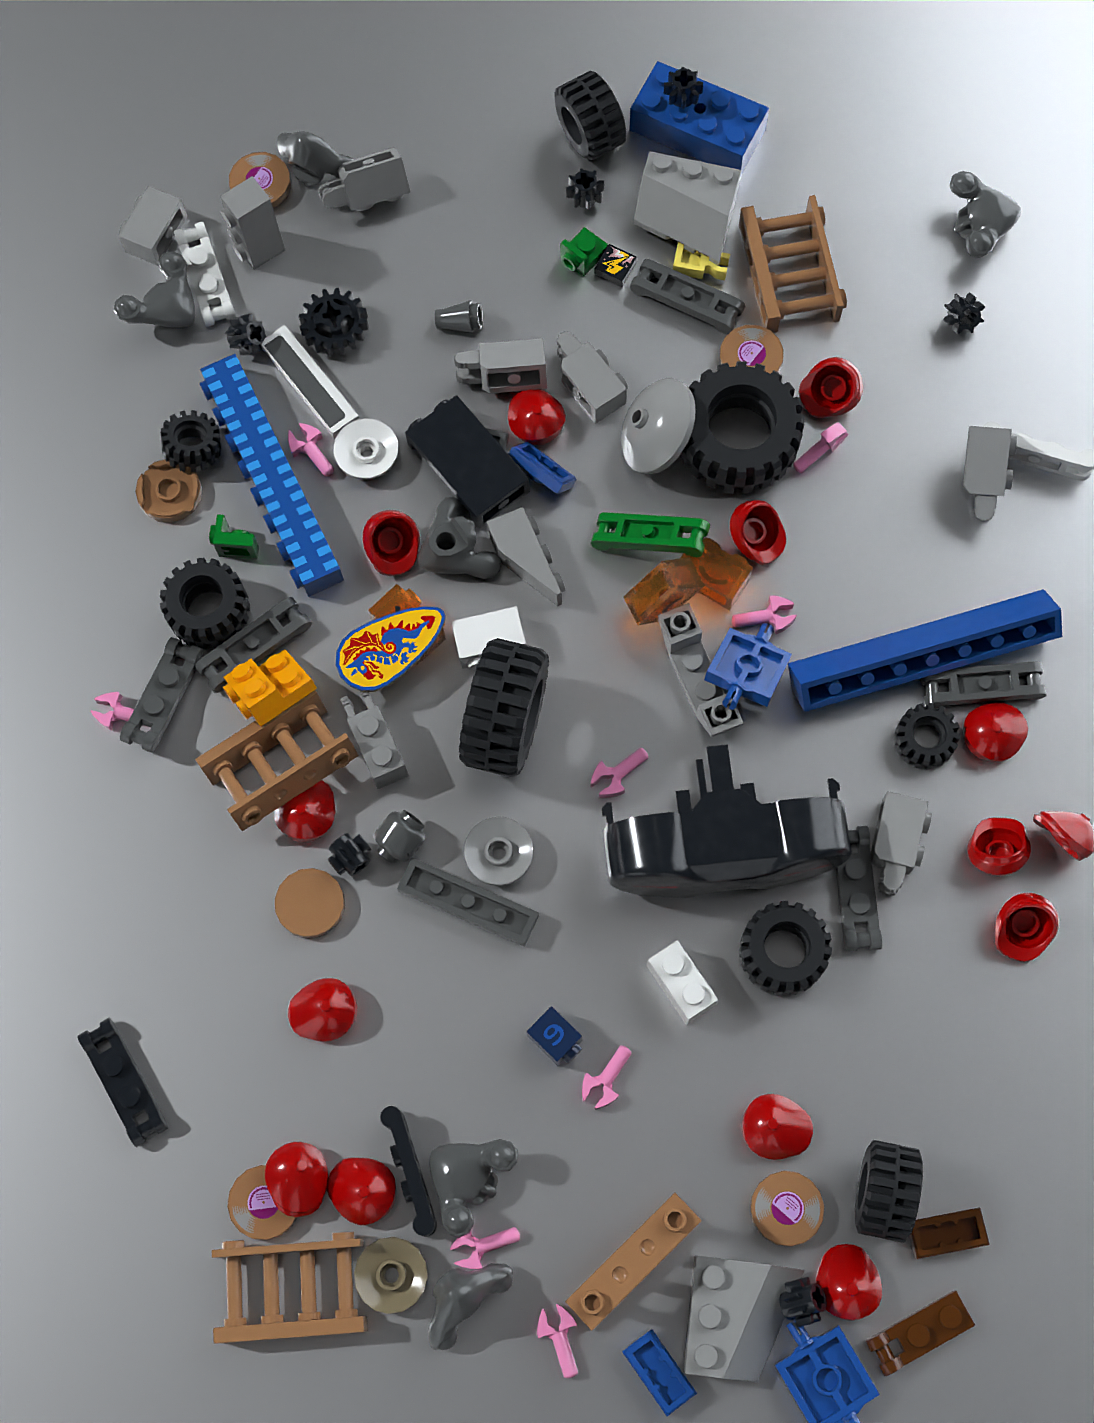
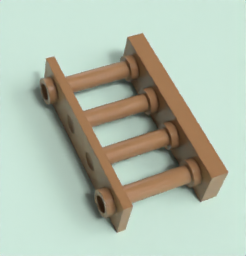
(766, 282)
(253, 741)
(633, 1261)
(310, 1320)

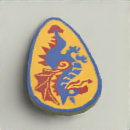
(387, 647)

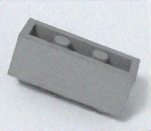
(251, 223)

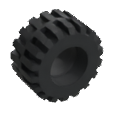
(590, 115)
(192, 582)
(794, 920)
(888, 1191)

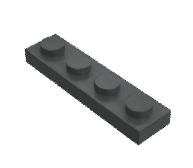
(468, 901)

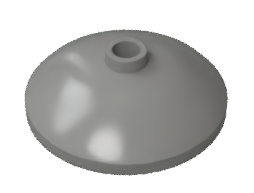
(658, 426)

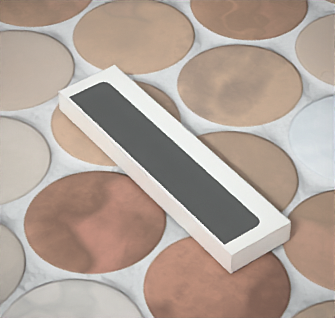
(309, 380)

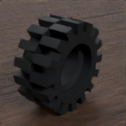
(185, 427)
(927, 716)

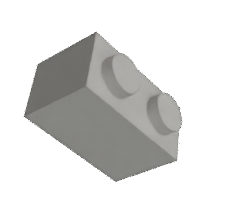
(152, 225)

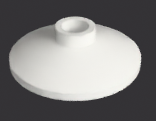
(364, 436)

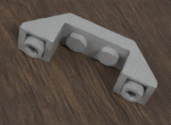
(691, 663)

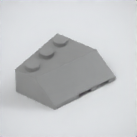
(687, 202)
(733, 1317)

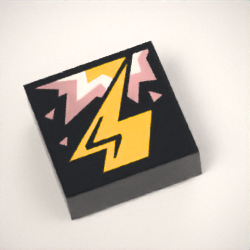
(615, 265)

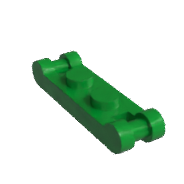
(650, 533)

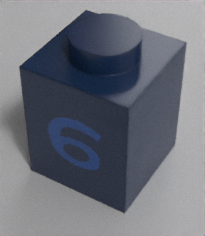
(555, 1037)

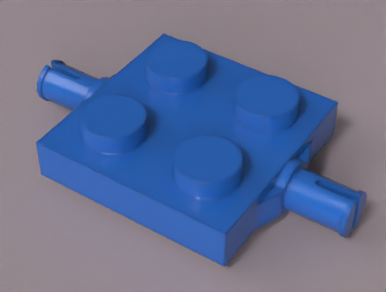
(748, 666)
(826, 1377)

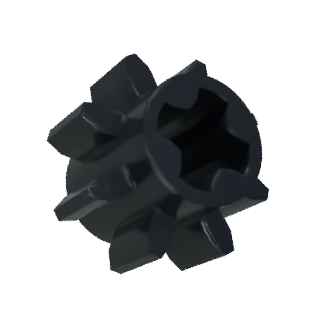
(683, 88)
(585, 189)
(964, 313)
(245, 334)
(349, 854)
(802, 1301)

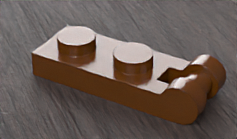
(921, 1332)

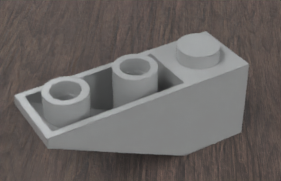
(519, 550)

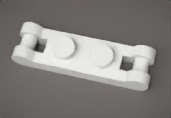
(205, 274)
(1051, 456)

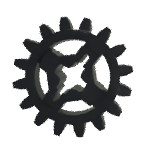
(349, 318)

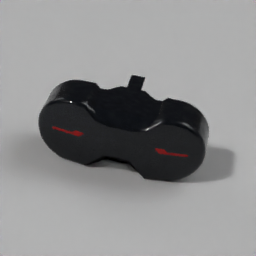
(725, 839)

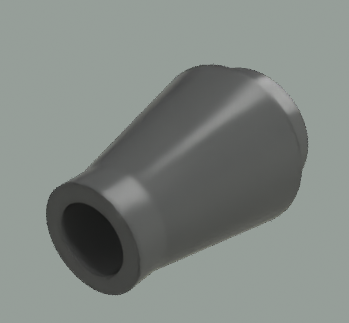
(460, 317)

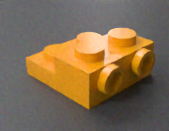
(267, 688)

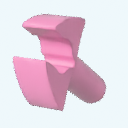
(830, 439)
(310, 448)
(767, 616)
(120, 712)
(617, 773)
(606, 1078)
(484, 1245)
(560, 1340)

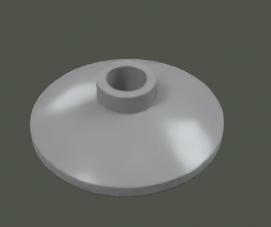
(495, 834)

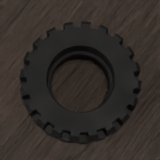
(753, 390)
(503, 707)

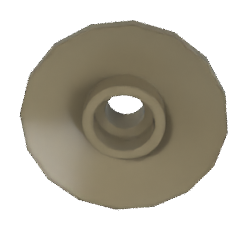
(372, 1269)

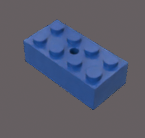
(716, 130)

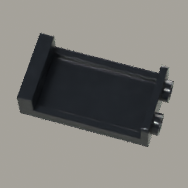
(468, 460)

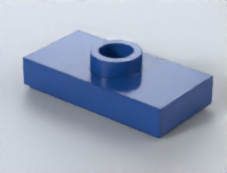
(542, 468)
(659, 1372)

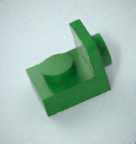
(582, 251)
(234, 543)

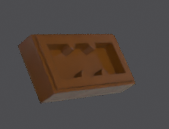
(948, 1233)

